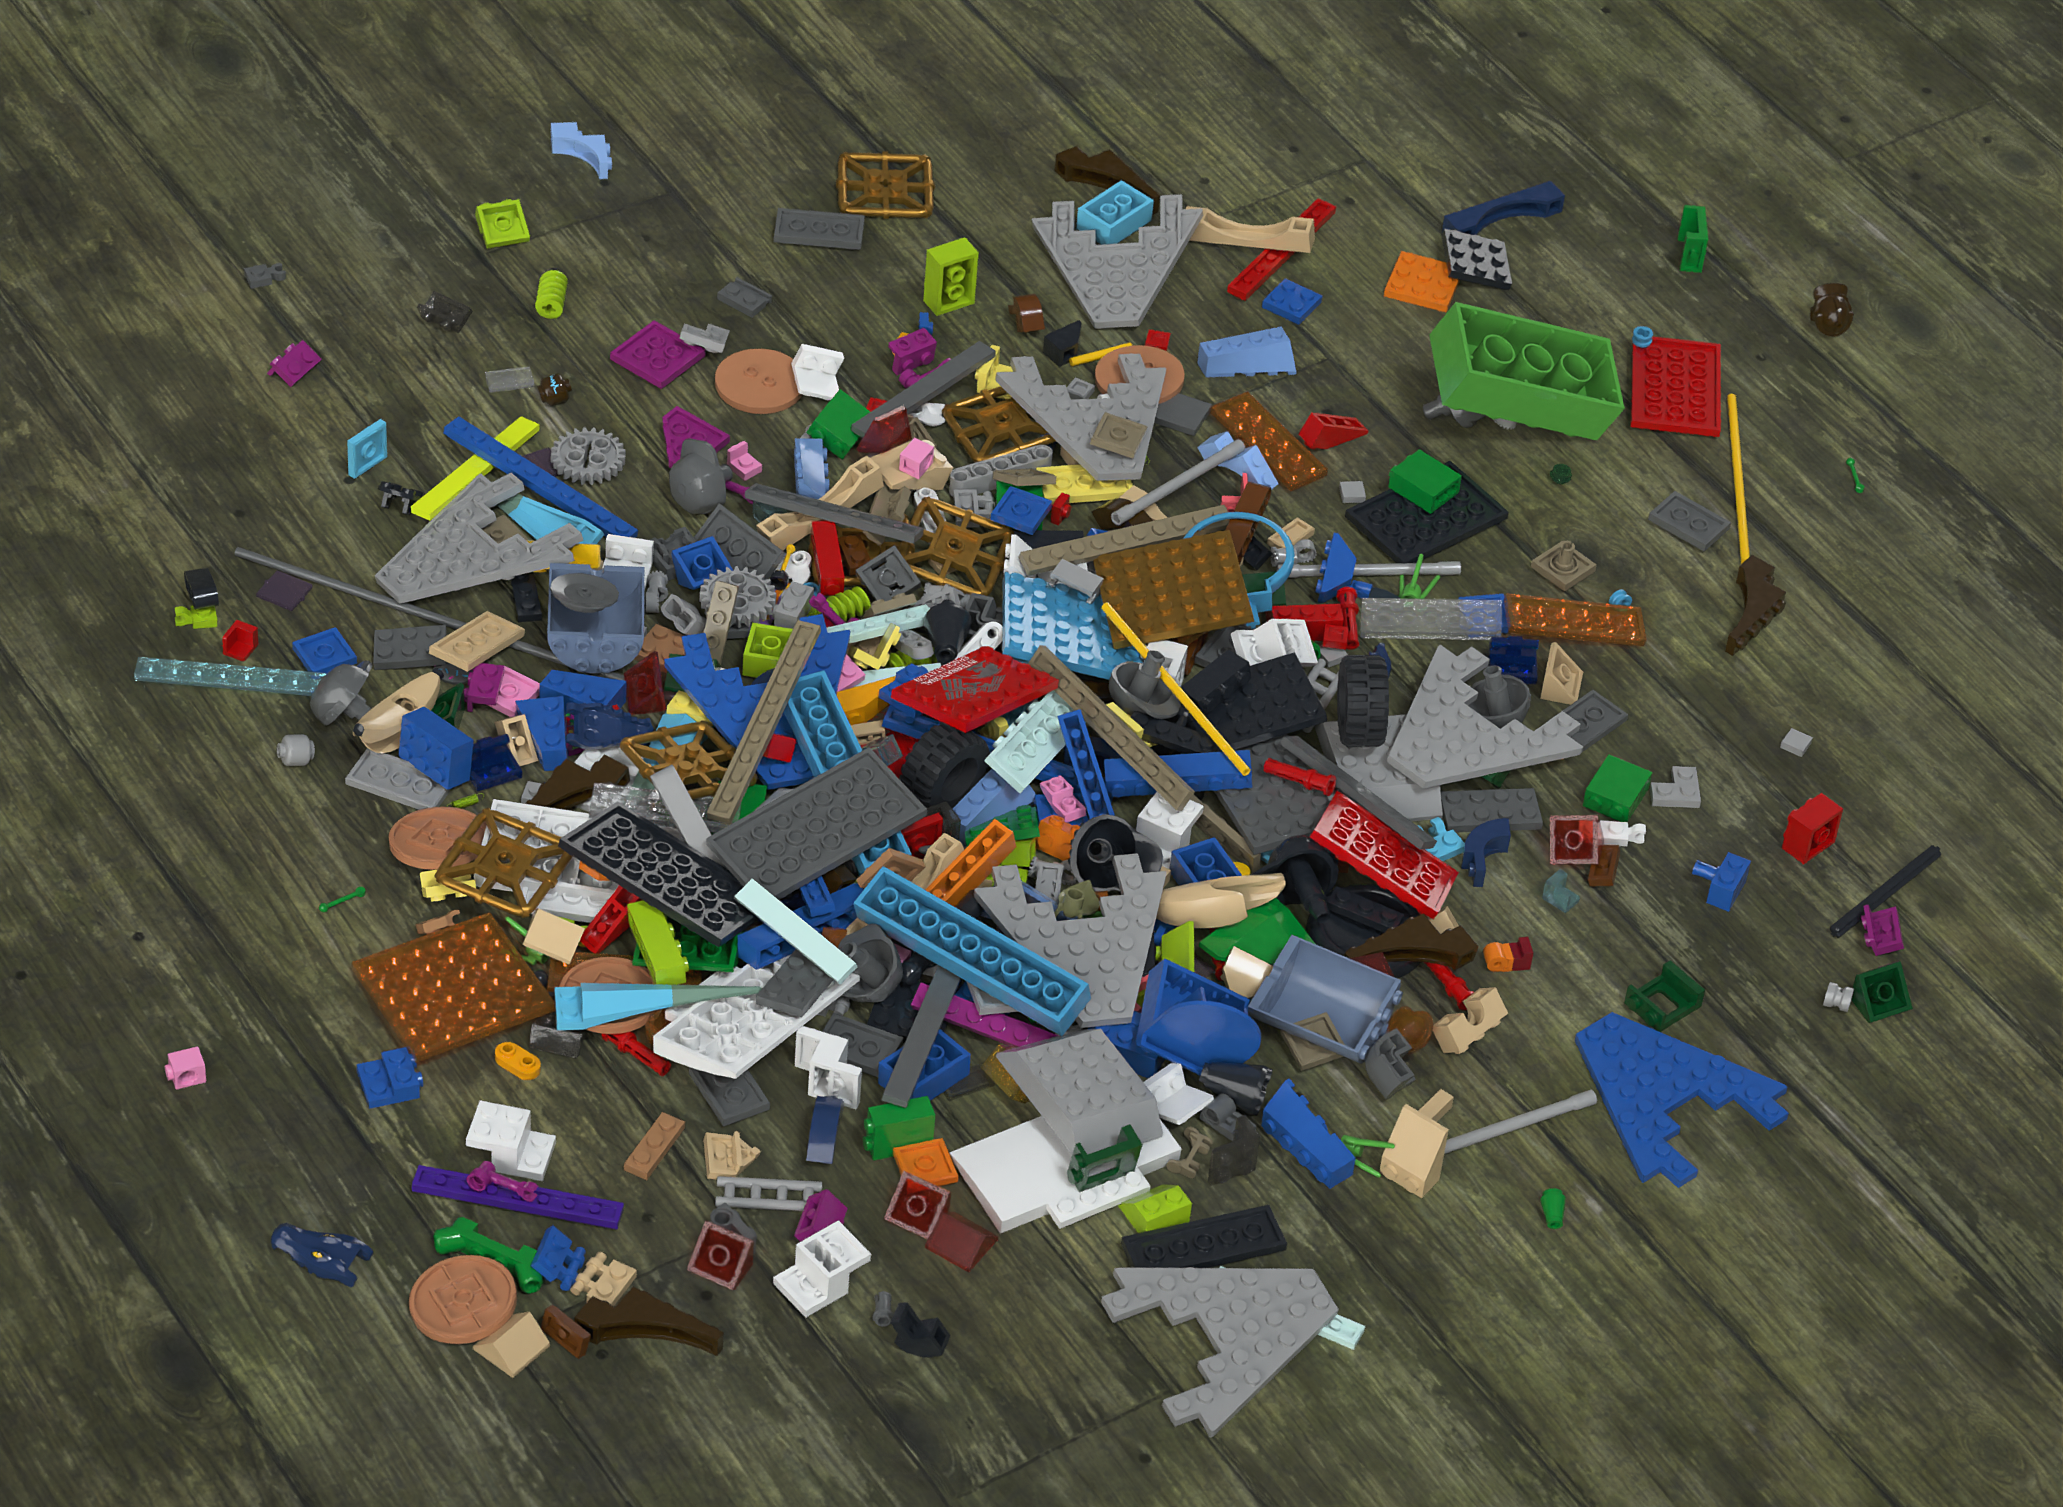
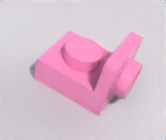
(741, 462)

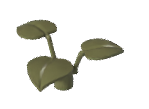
(1078, 901)

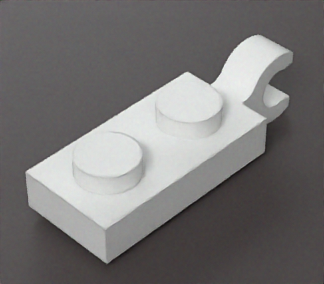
(1619, 834)

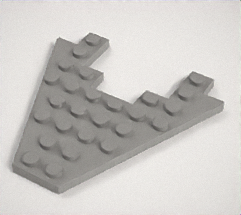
(1120, 279)
(1076, 420)
(458, 554)
(1452, 742)
(1100, 950)
(1249, 1316)

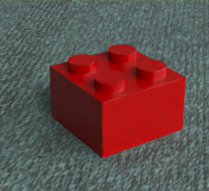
(1812, 828)

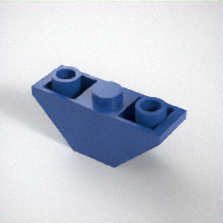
(1337, 568)

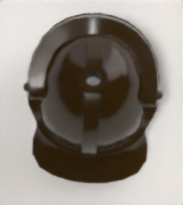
(1831, 309)

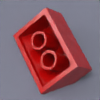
(1314, 615)

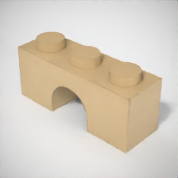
(1484, 1012)

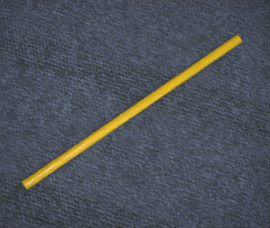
(1738, 477)
(1178, 692)

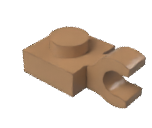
(435, 924)

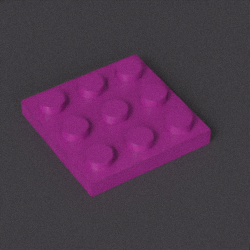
(657, 354)

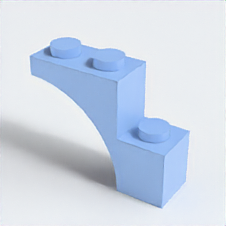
(590, 148)
(1248, 461)

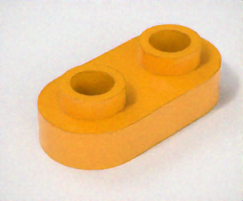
(514, 1060)

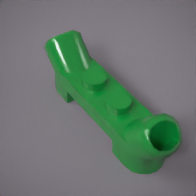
(464, 1237)

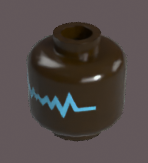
(554, 389)

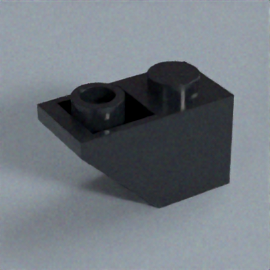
(1063, 343)

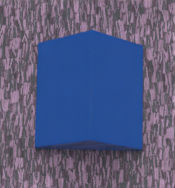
(697, 561)

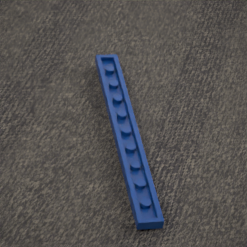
(536, 478)
(903, 723)

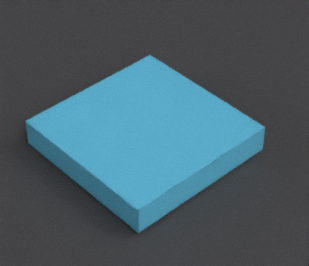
(367, 448)

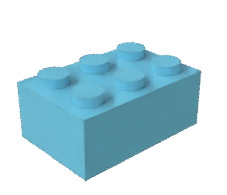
(1115, 213)

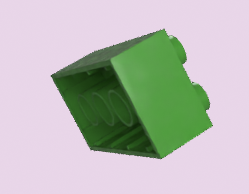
(1526, 371)

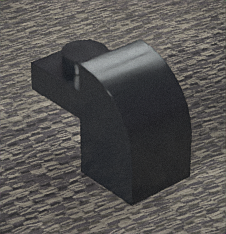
(917, 1336)

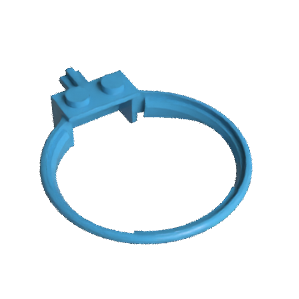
(1261, 600)

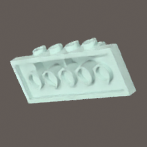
(1030, 743)

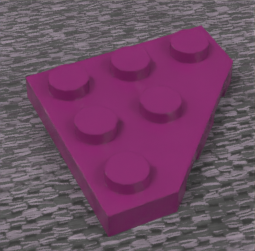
(683, 425)

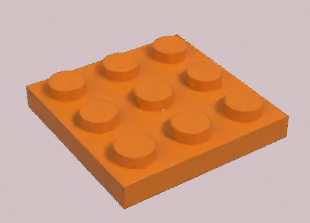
(1421, 282)

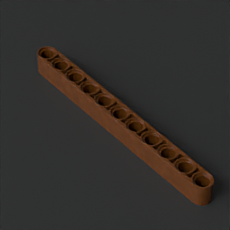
(1254, 501)

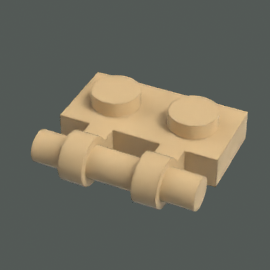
(612, 1282)

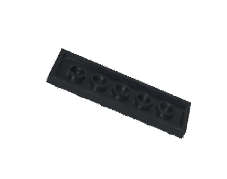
(1207, 1241)

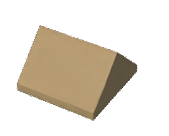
(1561, 677)
(553, 936)
(514, 1344)

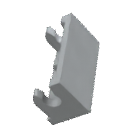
(1077, 579)

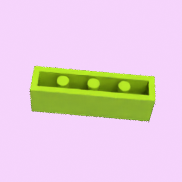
(657, 944)

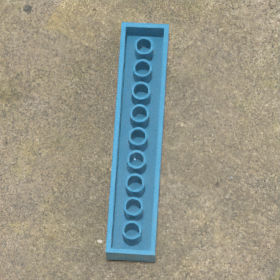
(828, 741)
(973, 951)

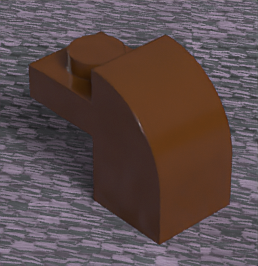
(1028, 313)

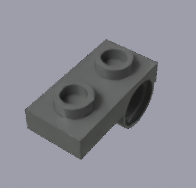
(1221, 1115)
(731, 1220)

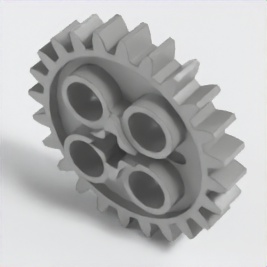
(572, 451)
(754, 598)

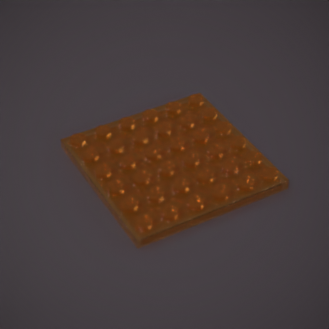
(453, 986)

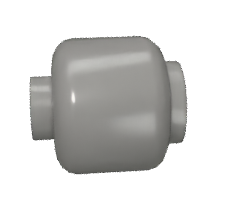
(295, 750)

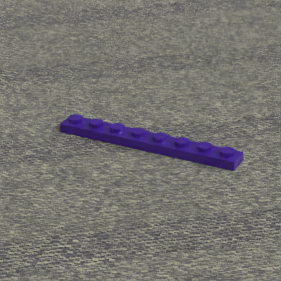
(547, 1203)

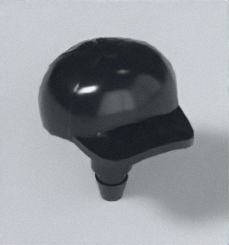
(1103, 839)
(1308, 872)

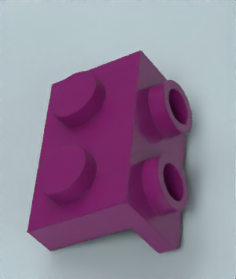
(912, 350)
(295, 364)
(483, 685)
(1883, 930)

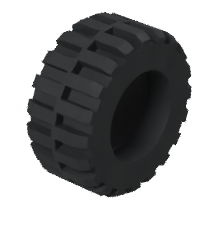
(1363, 700)
(944, 765)

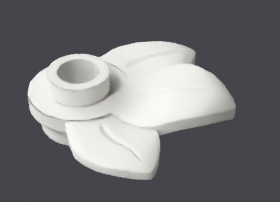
(929, 414)
(798, 569)

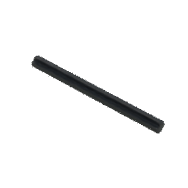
(1886, 890)

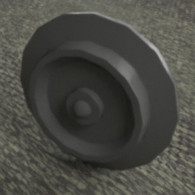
(584, 592)

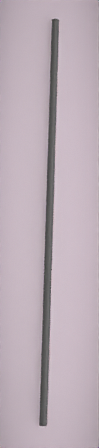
(404, 607)

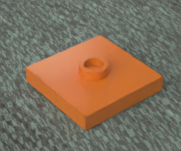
(928, 1161)

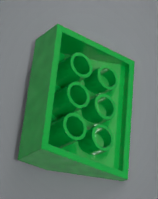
(699, 952)

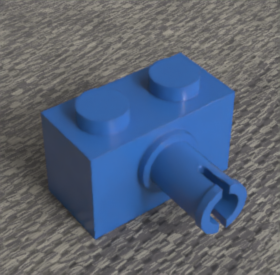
(1726, 879)

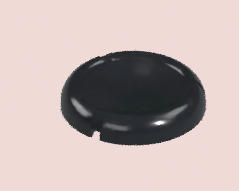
(1343, 933)

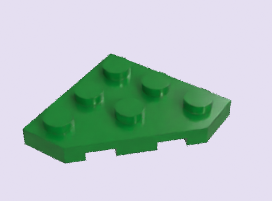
(1021, 821)

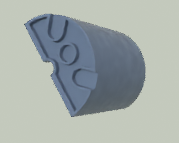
(604, 638)
(1317, 981)

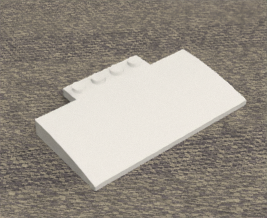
(576, 893)
(734, 1032)
(1025, 1176)

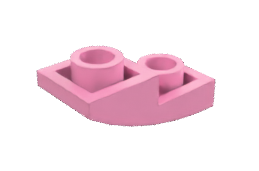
(1061, 798)

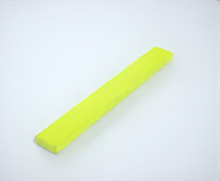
(452, 485)

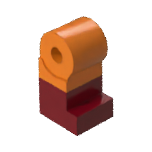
(1509, 956)

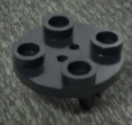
(393, 490)

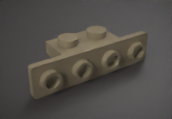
(888, 504)
(719, 617)

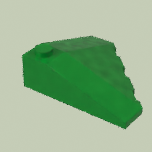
(1260, 934)

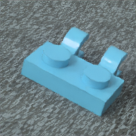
(1447, 843)

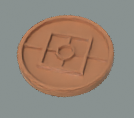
(1109, 372)
(757, 381)
(429, 834)
(614, 971)
(463, 1299)

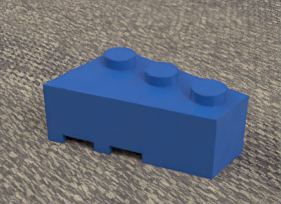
(583, 688)
(547, 728)

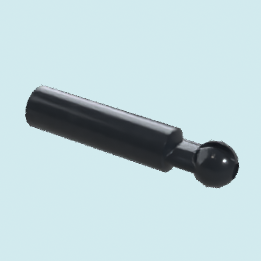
(917, 964)

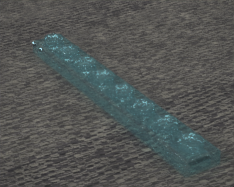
(226, 676)

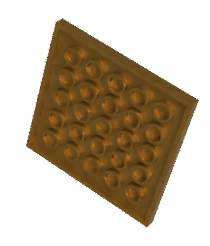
(1174, 588)

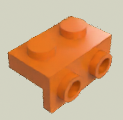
(1055, 837)

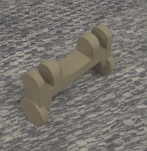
(1188, 1166)

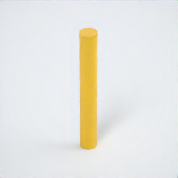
(1089, 357)

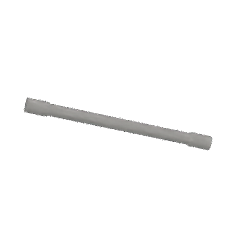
(1129, 511)
(1439, 568)
(1575, 1103)

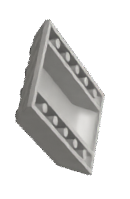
(1371, 769)
(1084, 1089)

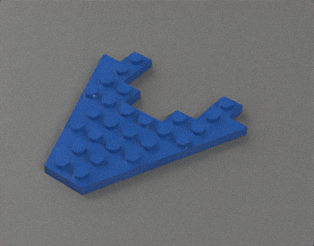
(731, 704)
(1651, 1074)

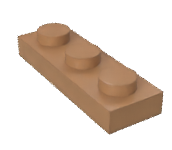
(654, 1146)

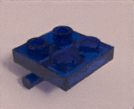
(1515, 657)
(493, 763)

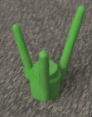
(1413, 590)
(533, 955)
(1356, 1147)

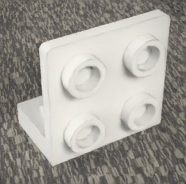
(816, 371)
(629, 552)
(1174, 1098)

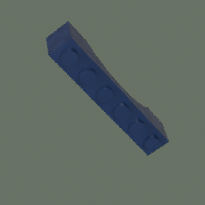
(1535, 201)

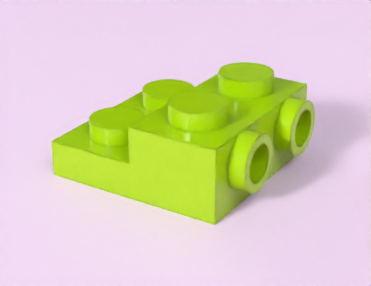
(502, 223)

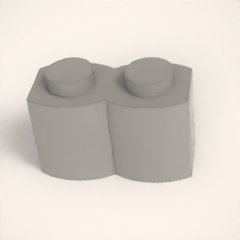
(684, 615)

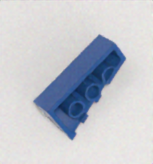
(1307, 1136)

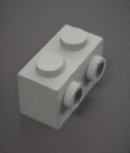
(793, 605)

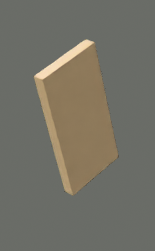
(477, 641)

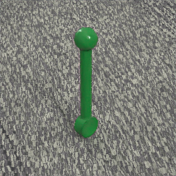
(1859, 488)
(360, 892)

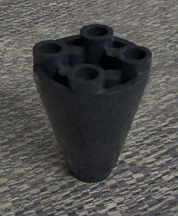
(947, 629)
(1241, 1082)

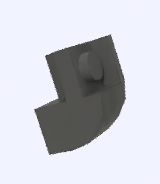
(983, 610)
(1386, 1065)

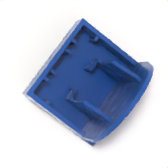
(1194, 1020)

